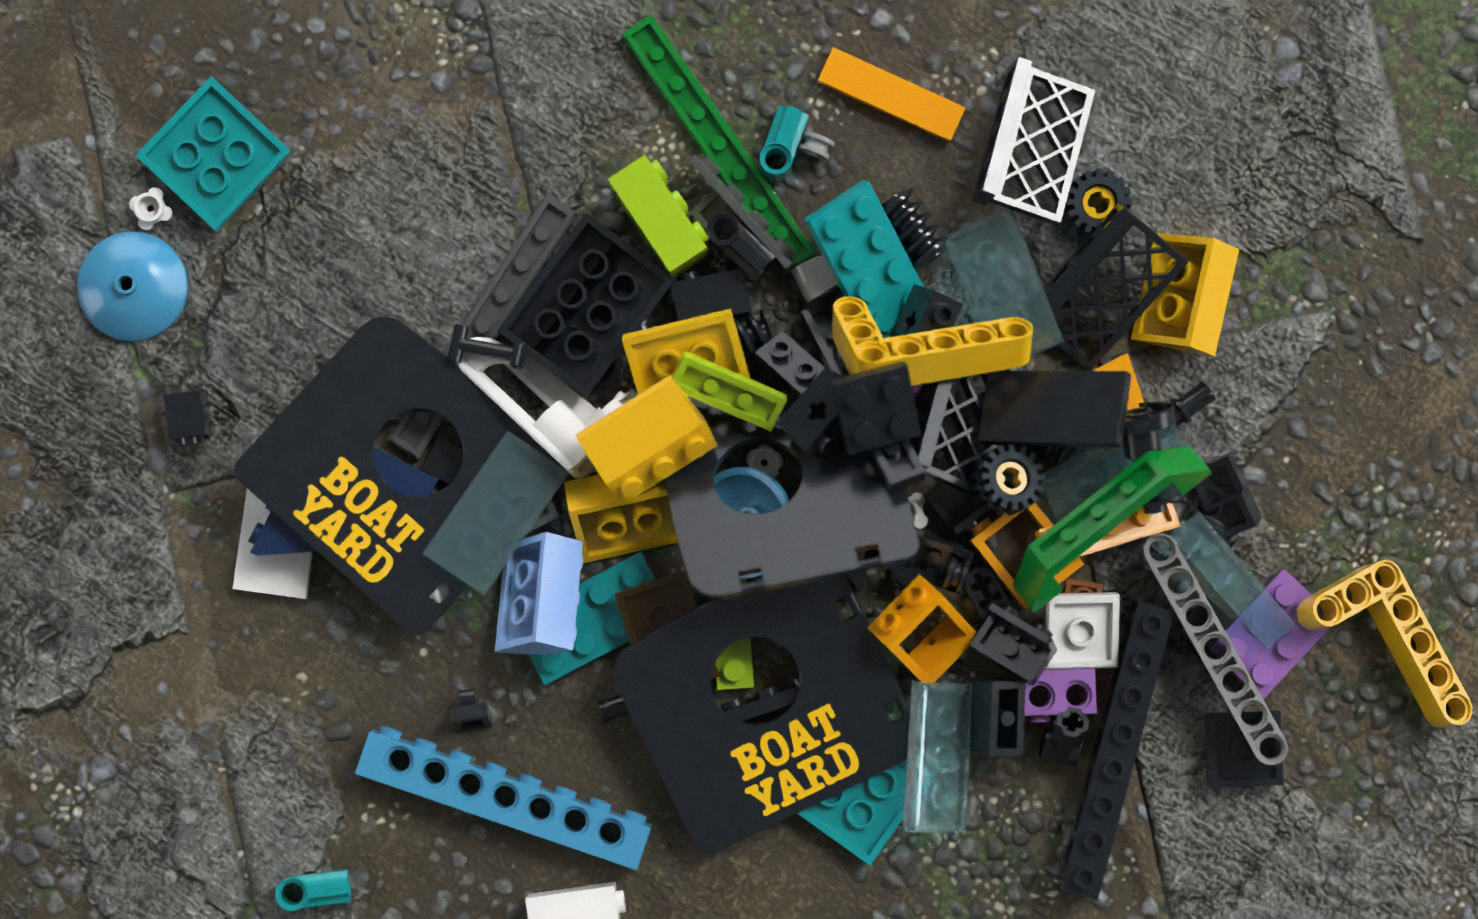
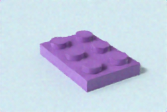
(1271, 665)

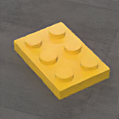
(657, 350)

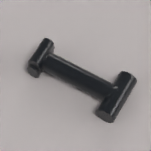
(461, 344)

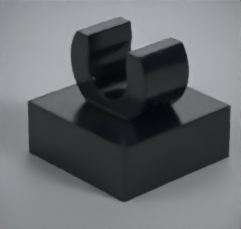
(470, 714)

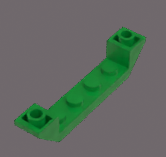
(1101, 515)

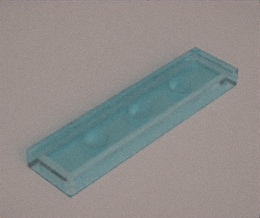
(1232, 580)

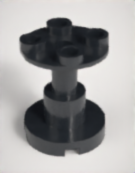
(1143, 435)

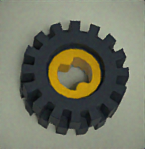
(1090, 183)
(991, 480)

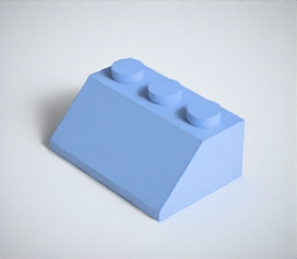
(540, 596)

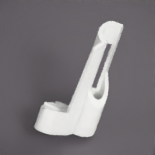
(559, 423)

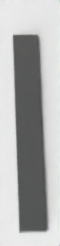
(494, 305)

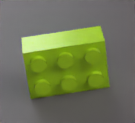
(660, 215)

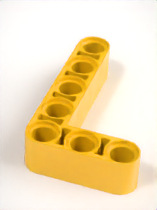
(930, 354)
(1396, 634)

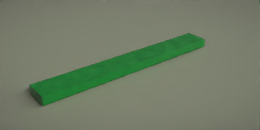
(712, 132)

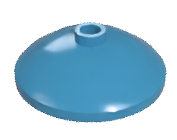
(156, 291)
(749, 492)

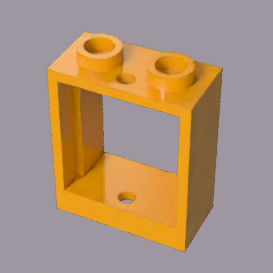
(987, 528)
(939, 647)

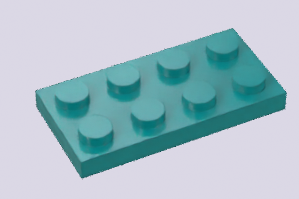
(865, 253)
(597, 618)

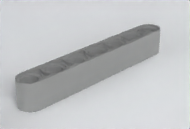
(1217, 667)

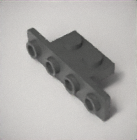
(729, 200)

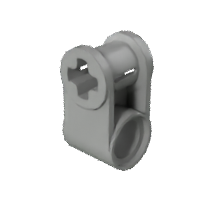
(814, 279)

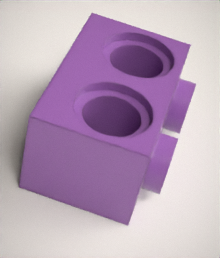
(1056, 683)

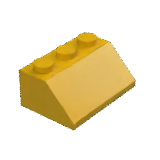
(1194, 303)
(646, 439)
(616, 528)

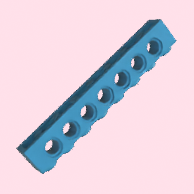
(377, 765)

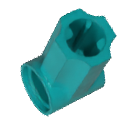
(783, 141)
(317, 888)

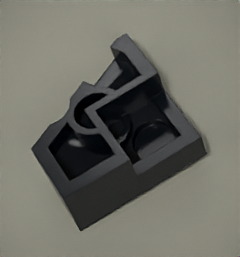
(1224, 498)

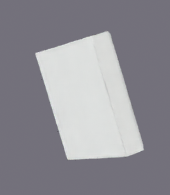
(1083, 630)

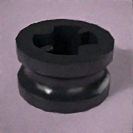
(955, 574)

